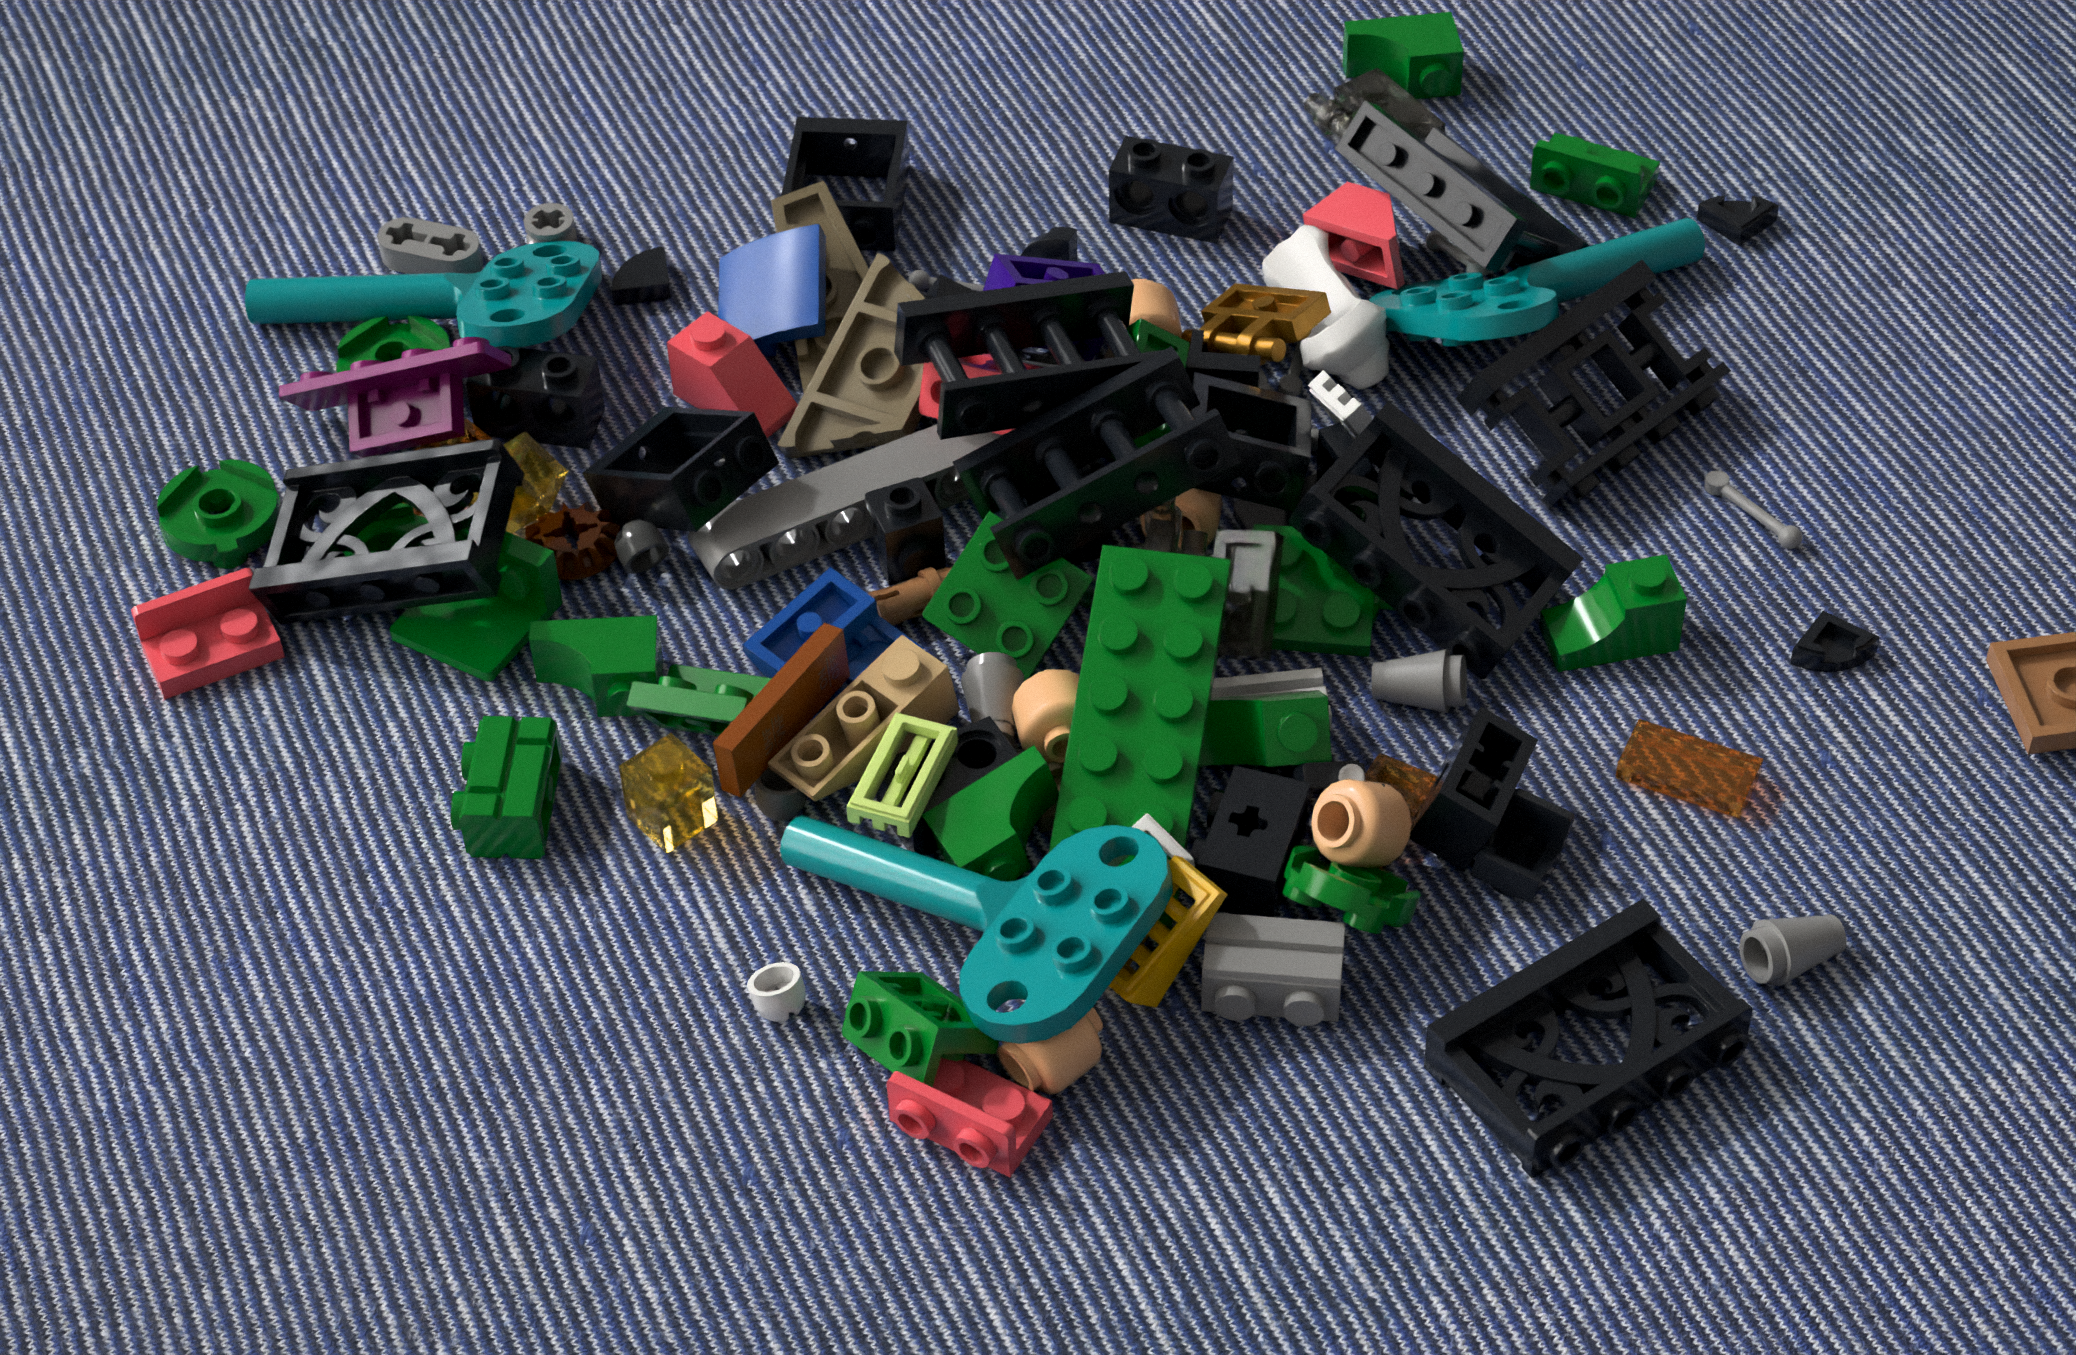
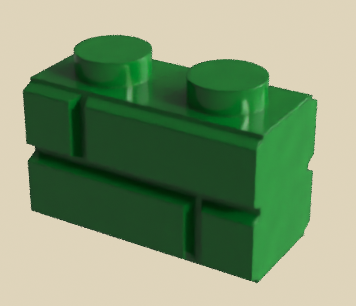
(509, 787)

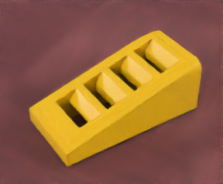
(1163, 964)

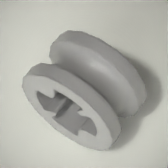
(549, 223)

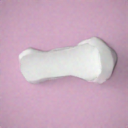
(1353, 335)

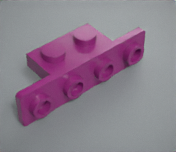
(402, 399)

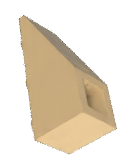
(846, 733)

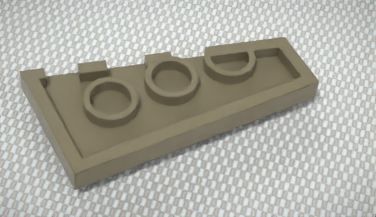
(843, 264)

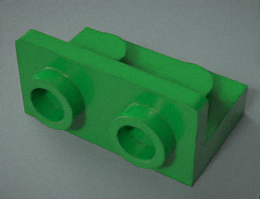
(1593, 174)
(695, 698)
(911, 1023)

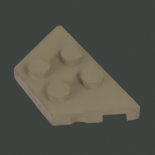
(860, 388)

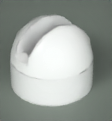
(777, 991)

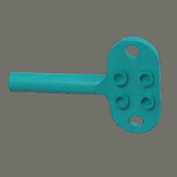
(1528, 298)
(513, 302)
(1044, 937)

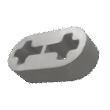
(428, 247)

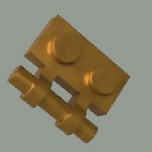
(1260, 320)

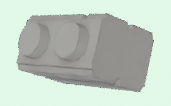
(1273, 968)

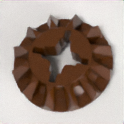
(595, 543)

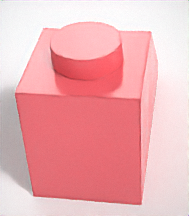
(1360, 233)
(725, 370)

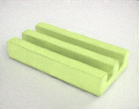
(887, 811)

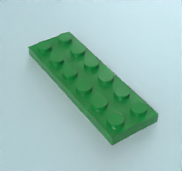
(1143, 693)

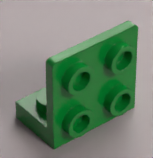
(996, 613)
(490, 631)

